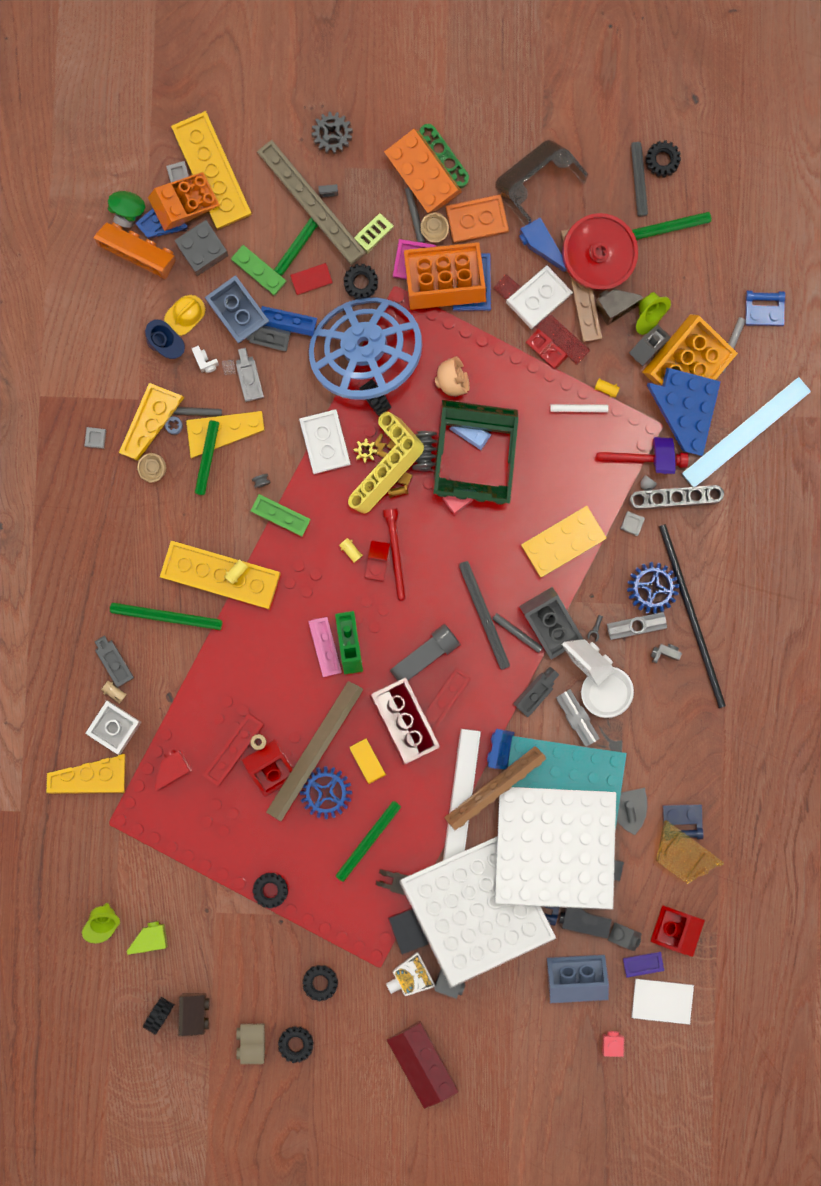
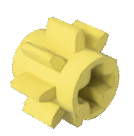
(365, 445)

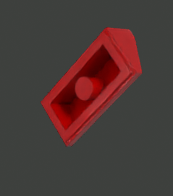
(311, 279)

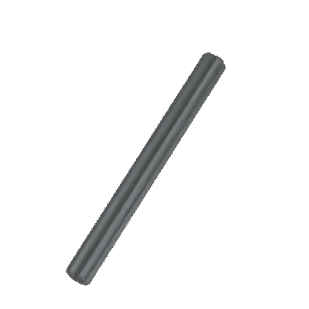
(484, 615)

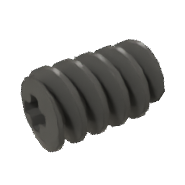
(424, 461)

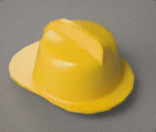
(185, 314)

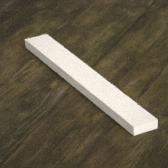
(462, 788)

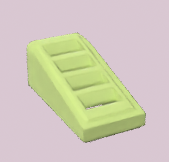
(373, 242)

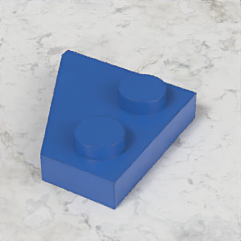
(151, 226)

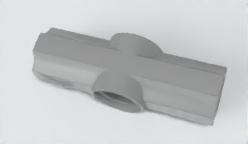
(624, 628)
(577, 718)

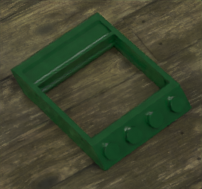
(480, 418)

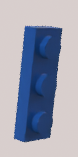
(290, 321)

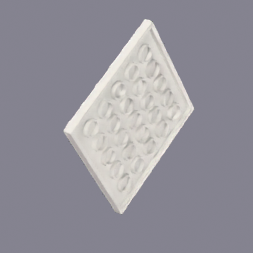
(556, 848)
(461, 916)

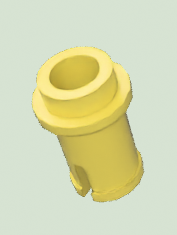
(348, 547)
(235, 572)

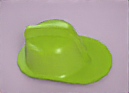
(651, 311)
(101, 924)

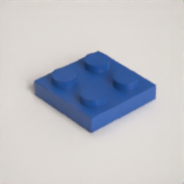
(499, 755)

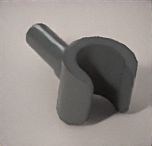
(596, 627)

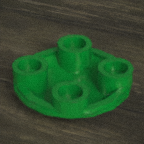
(126, 204)

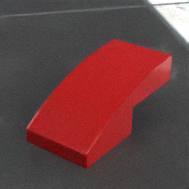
(546, 349)

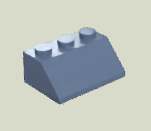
(577, 979)

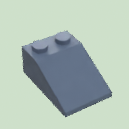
(236, 309)

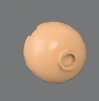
(451, 377)

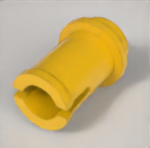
(607, 388)

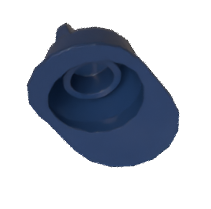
(164, 339)

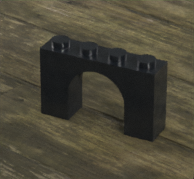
(580, 921)

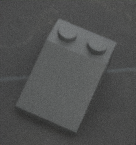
(550, 622)

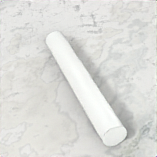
(578, 408)

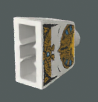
(411, 976)

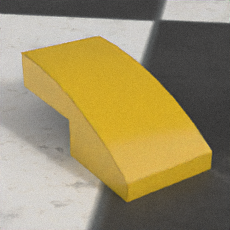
(367, 761)

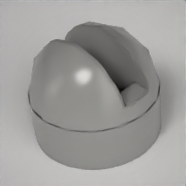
(647, 483)

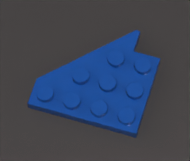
(687, 406)

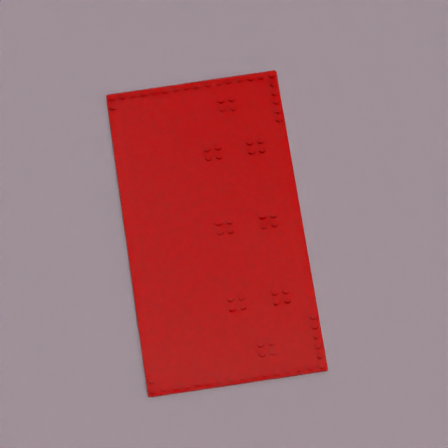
(269, 663)

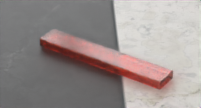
(550, 326)

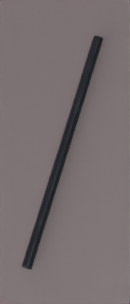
(692, 616)

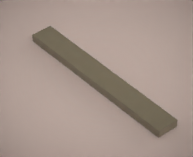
(311, 202)
(314, 751)

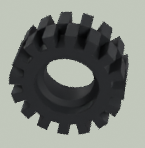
(666, 148)
(360, 270)
(379, 404)
(258, 890)
(320, 971)
(158, 1015)
(307, 1044)

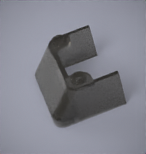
(511, 182)

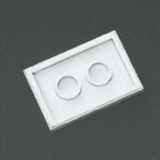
(539, 297)
(324, 441)
(662, 1001)

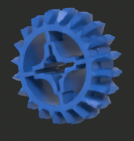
(662, 590)
(340, 802)

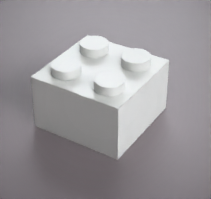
(113, 727)

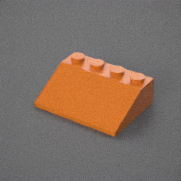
(444, 276)

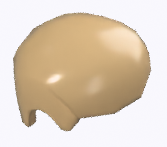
(434, 227)
(151, 467)

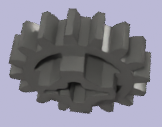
(326, 127)

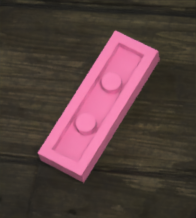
(325, 647)

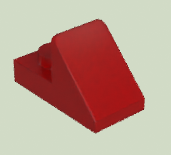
(377, 560)

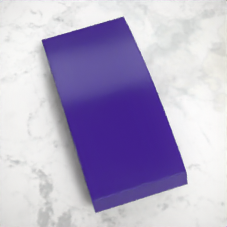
(664, 455)

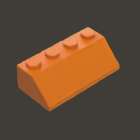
(135, 250)

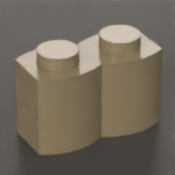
(251, 1043)

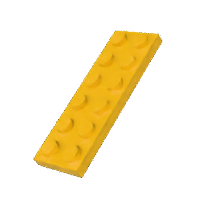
(206, 155)
(207, 572)

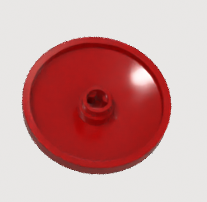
(600, 251)

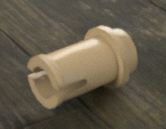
(113, 692)
(254, 738)

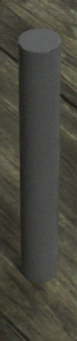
(414, 214)
(198, 411)
(516, 632)

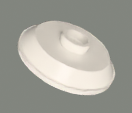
(610, 697)

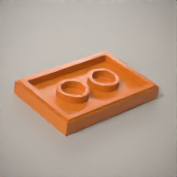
(477, 219)

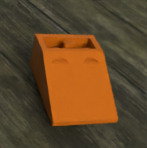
(182, 200)

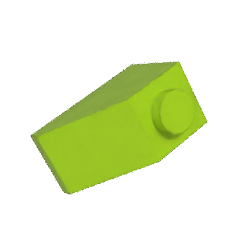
(149, 939)

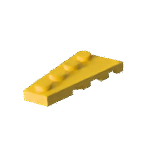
(94, 777)

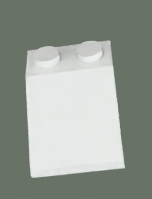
(589, 660)

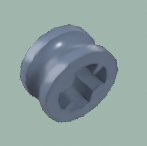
(174, 431)

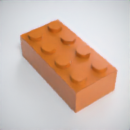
(423, 171)

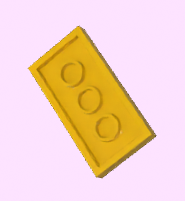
(563, 541)

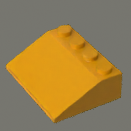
(693, 350)

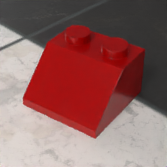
(268, 768)
(677, 931)

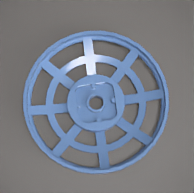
(369, 353)

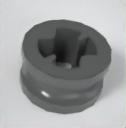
(261, 481)

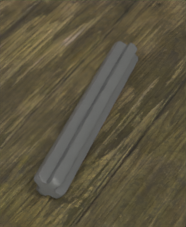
(639, 179)

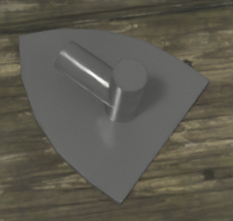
(632, 810)

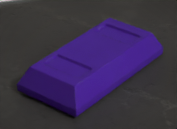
(643, 964)

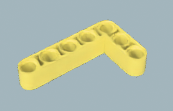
(391, 466)

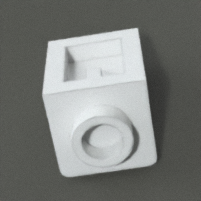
(201, 357)

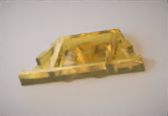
(684, 855)

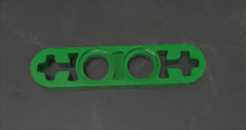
(446, 154)

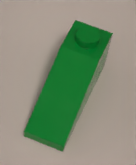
(349, 642)

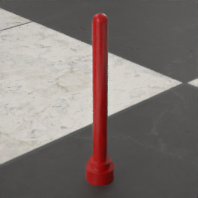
(681, 459)
(391, 517)

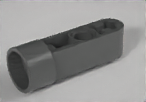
(441, 642)

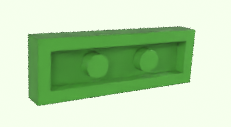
(258, 270)
(280, 515)

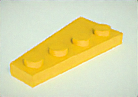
(149, 419)
(230, 430)

